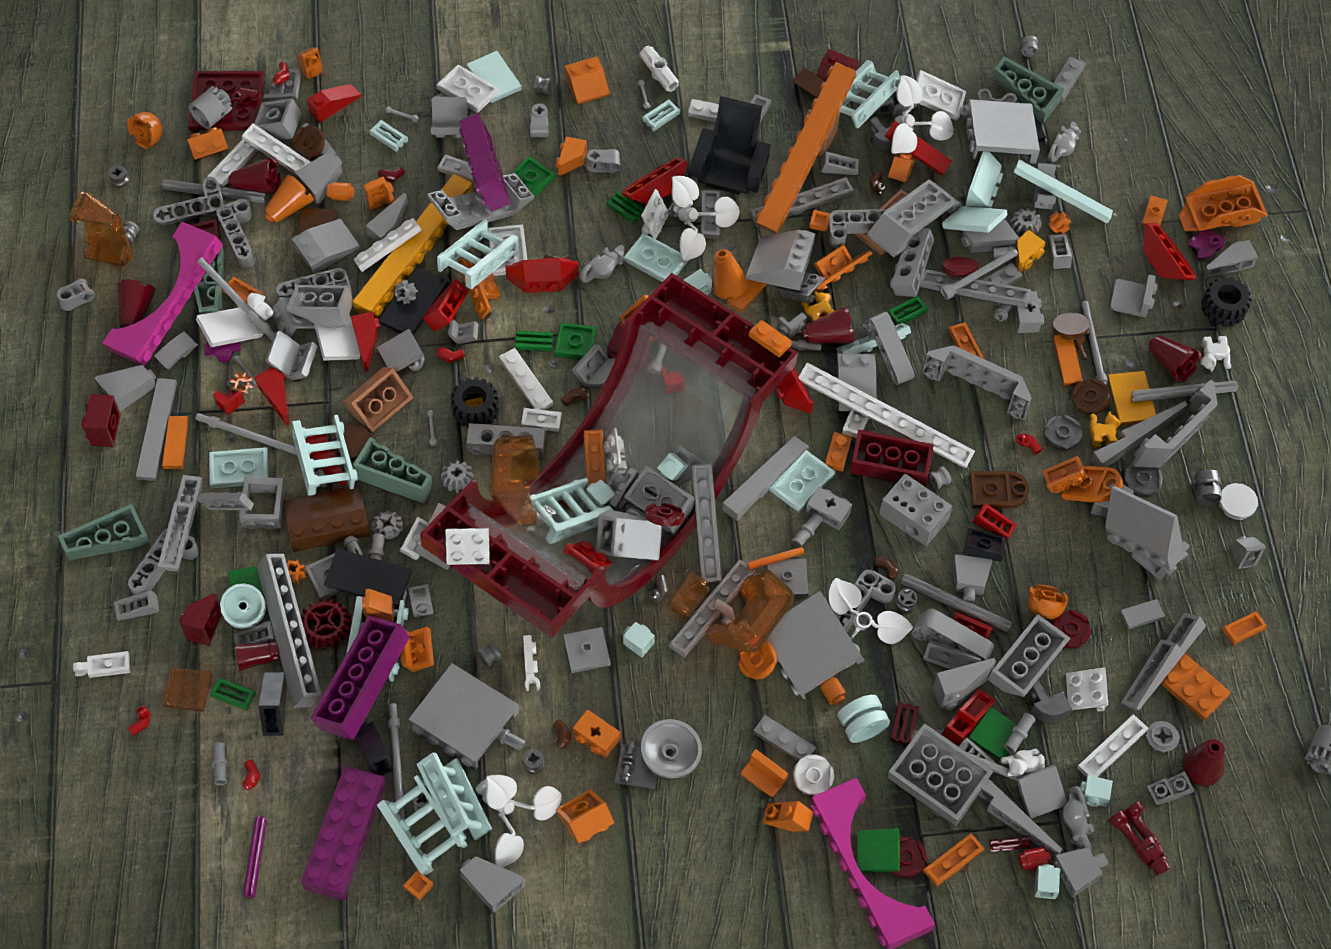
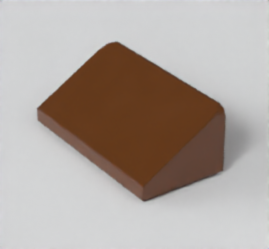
(809, 82)

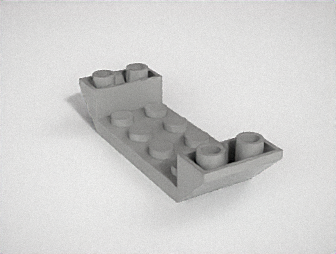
(469, 209)
(911, 216)
(982, 373)
(1156, 452)

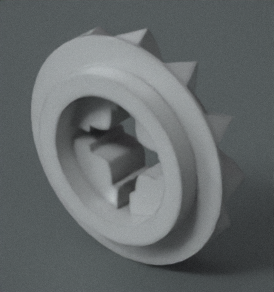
(388, 531)
(1168, 731)

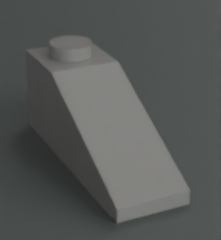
(388, 219)
(1235, 258)

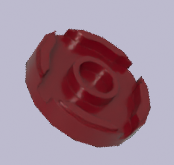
(959, 266)
(664, 515)
(1074, 626)
(912, 858)

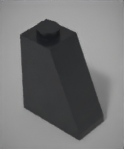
(273, 703)
(374, 749)

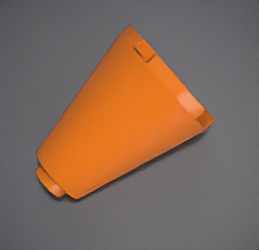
(287, 200)
(727, 277)

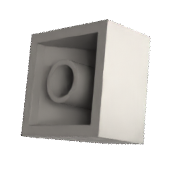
(279, 118)

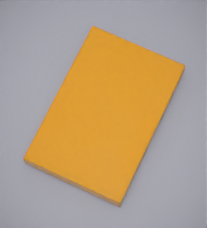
(1121, 387)

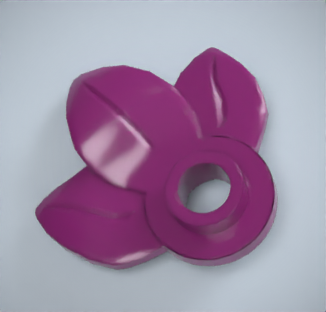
(1207, 243)
(222, 352)

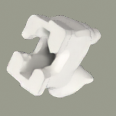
(257, 304)
(1214, 352)
(1024, 762)

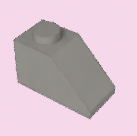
(1247, 551)

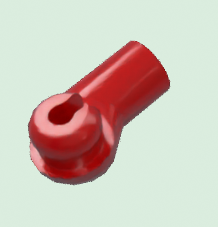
(282, 75)
(449, 356)
(1028, 441)
(142, 720)
(253, 775)

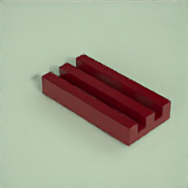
(908, 708)

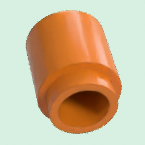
(340, 191)
(833, 691)

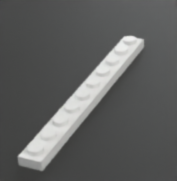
(885, 414)

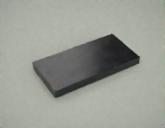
(410, 315)
(356, 572)

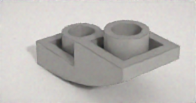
(175, 349)
(1170, 789)

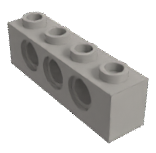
(912, 264)
(480, 432)

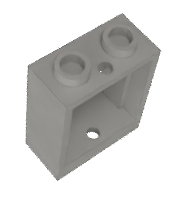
(269, 486)

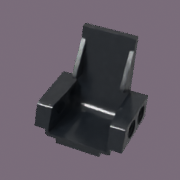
(730, 154)

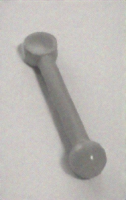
(646, 105)
(415, 118)
(237, 359)
(432, 441)

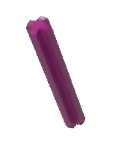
(254, 857)

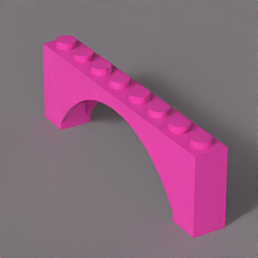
(141, 339)
(893, 920)

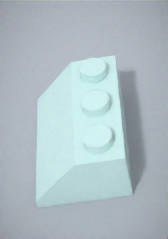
(984, 182)

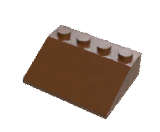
(326, 518)

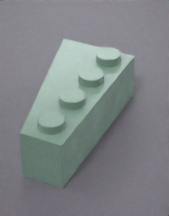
(1028, 87)
(208, 292)
(390, 472)
(105, 535)

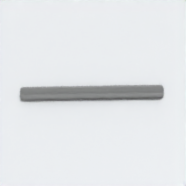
(230, 193)
(1180, 391)
(956, 602)

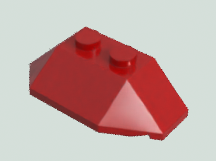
(656, 179)
(1165, 255)
(542, 274)
(794, 393)

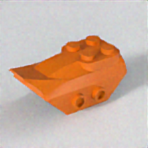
(1222, 203)

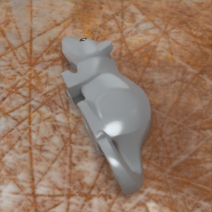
(1064, 142)
(603, 266)
(1075, 817)

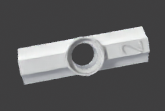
(659, 68)

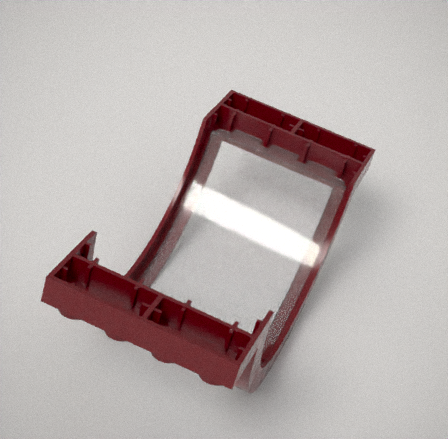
(677, 381)

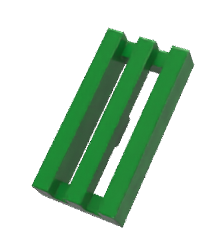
(627, 204)
(911, 312)
(534, 338)
(248, 700)

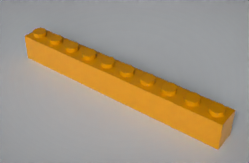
(405, 257)

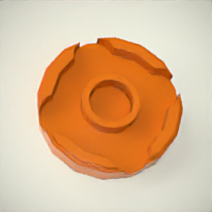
(759, 663)

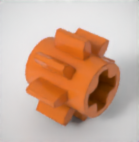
(1059, 222)
(243, 378)
(299, 571)

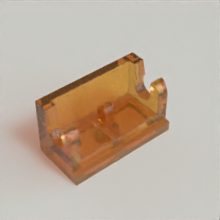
(689, 596)

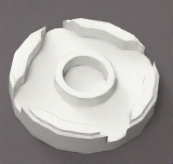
(1238, 501)
(813, 775)

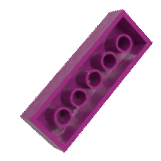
(484, 163)
(360, 677)
(343, 833)

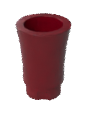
(256, 654)

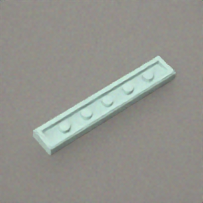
(1063, 191)

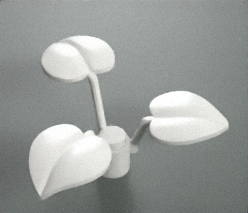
(904, 139)
(683, 193)
(846, 596)
(498, 796)

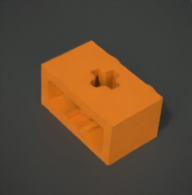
(591, 725)

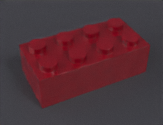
(890, 457)

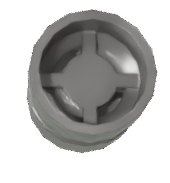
(1207, 487)

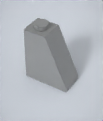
(319, 174)
(1000, 236)
(126, 384)
(491, 882)

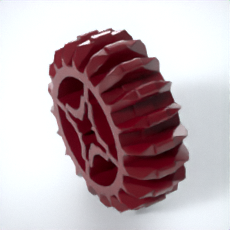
(326, 613)

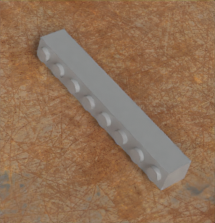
(288, 630)

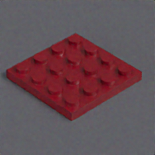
(242, 113)

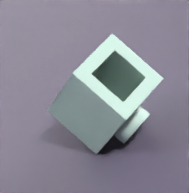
(700, 281)
(672, 467)
(600, 493)
(638, 638)
(1096, 791)
(1047, 881)

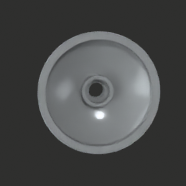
(671, 737)

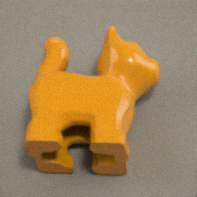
(820, 309)
(1103, 432)

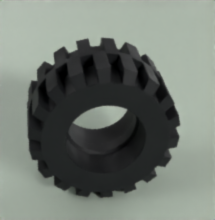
(1226, 289)
(471, 390)

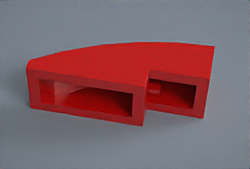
(968, 717)

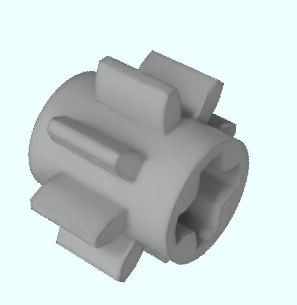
(405, 291)

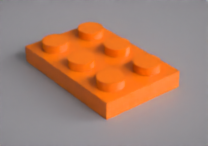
(1195, 687)

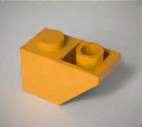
(1029, 248)

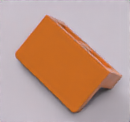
(764, 774)

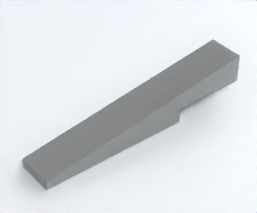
(1135, 435)
(763, 479)
(180, 523)
(1163, 660)
(1014, 817)

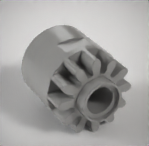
(210, 107)
(1320, 750)

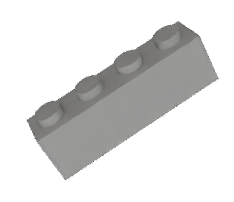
(1028, 657)

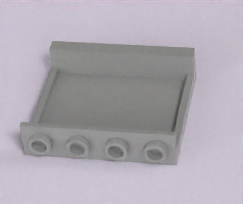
(1002, 128)
(812, 645)
(462, 715)

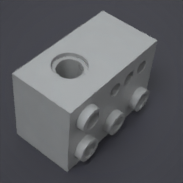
(656, 489)
(915, 510)

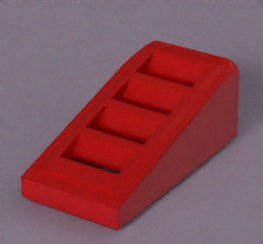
(991, 526)

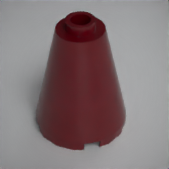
(257, 177)
(133, 301)
(830, 328)
(1175, 357)
(1205, 762)

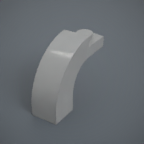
(1042, 197)

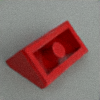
(973, 624)

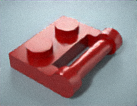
(587, 556)

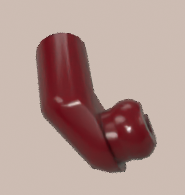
(244, 93)
(390, 175)

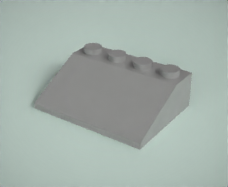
(782, 259)
(1144, 529)
(940, 774)

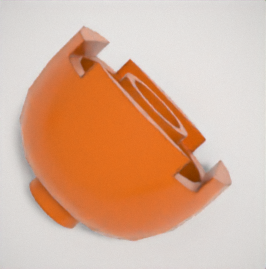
(145, 128)
(1046, 601)

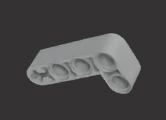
(188, 205)
(230, 219)
(842, 223)
(331, 277)
(890, 347)
(142, 581)
(869, 591)
(951, 633)

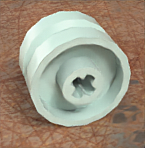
(234, 598)
(863, 718)

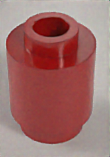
(1034, 857)

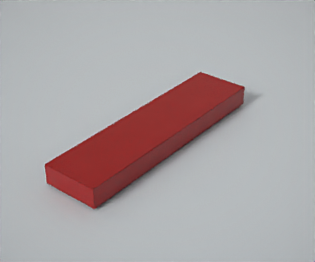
(925, 153)

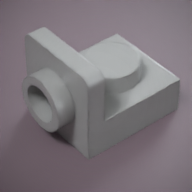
(420, 600)

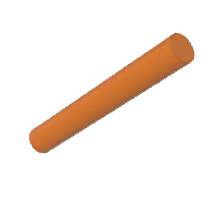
(775, 558)

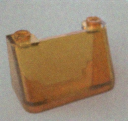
(104, 230)
(512, 465)
(766, 605)

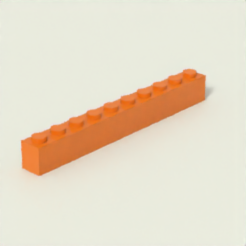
(806, 148)

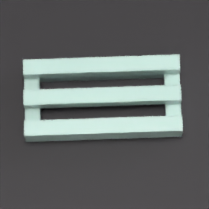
(662, 117)
(386, 137)

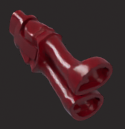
(1149, 849)

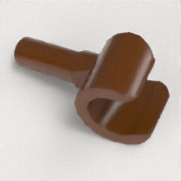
(1078, 344)

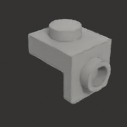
(793, 327)
(463, 332)

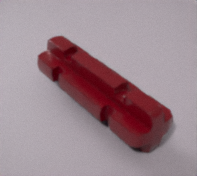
(1009, 843)

